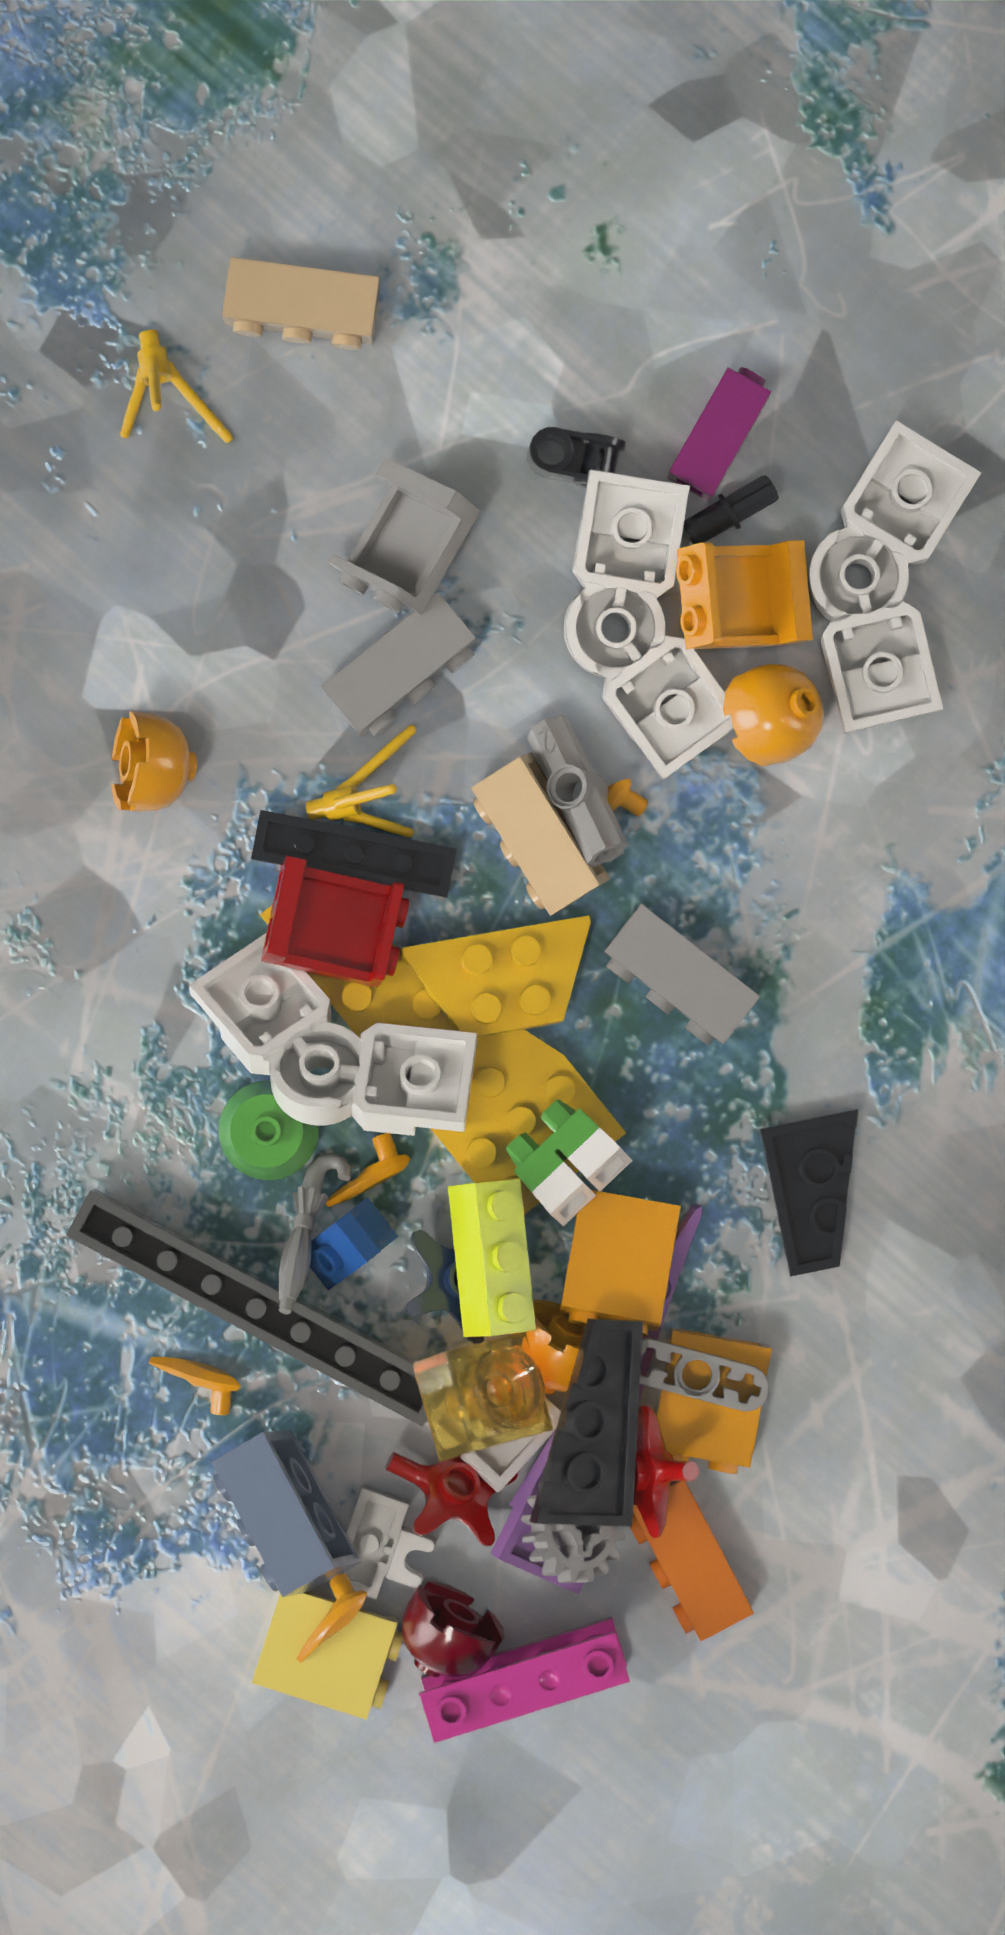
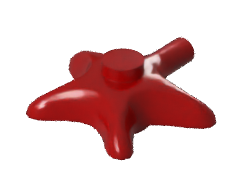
(655, 1471)
(450, 1492)

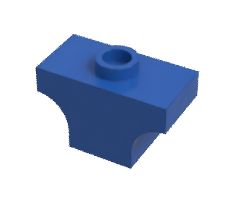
(350, 1243)

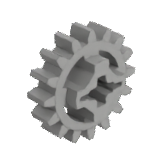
(572, 1551)

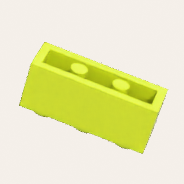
(491, 1258)

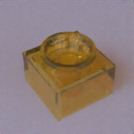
(483, 1396)

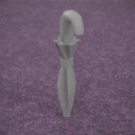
(308, 1202)

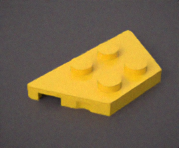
(504, 976)

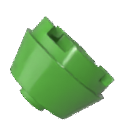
(262, 1137)

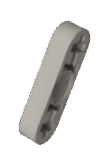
(736, 1372)

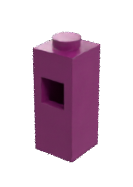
(720, 432)

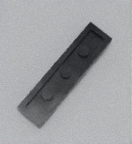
(355, 853)

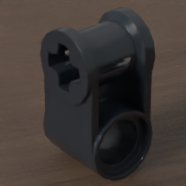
(580, 454)

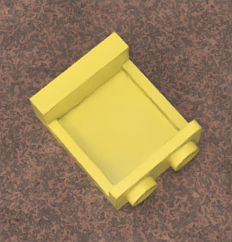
(341, 1670)

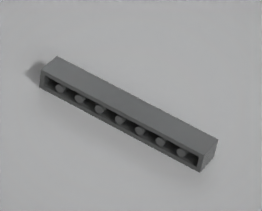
(248, 1303)

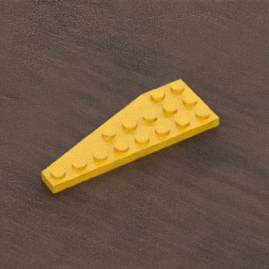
(511, 1077)

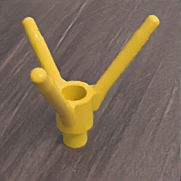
(157, 370)
(346, 801)

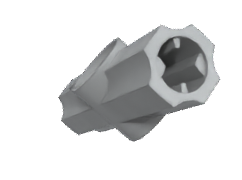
(590, 814)

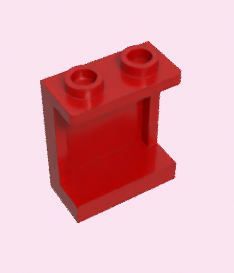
(334, 924)

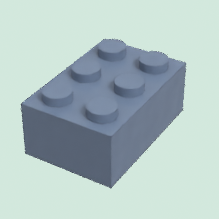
(284, 1513)

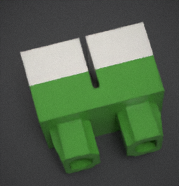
(545, 1169)

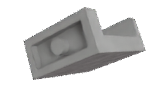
(408, 540)

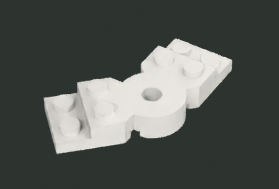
(890, 521)
(625, 563)
(284, 1029)

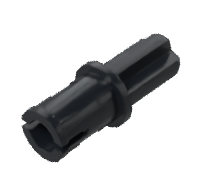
(731, 510)

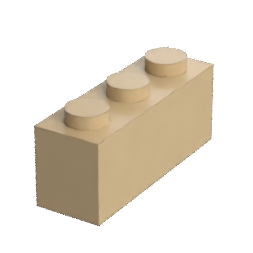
(301, 303)
(536, 835)

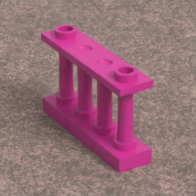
(526, 1680)

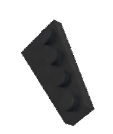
(595, 1440)

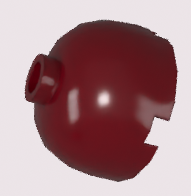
(447, 1633)

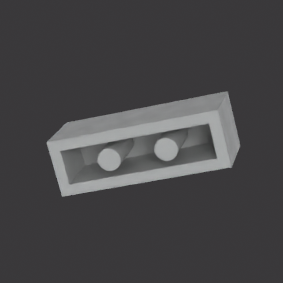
(400, 666)
(680, 976)

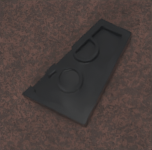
(809, 1185)

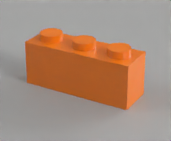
(693, 1566)

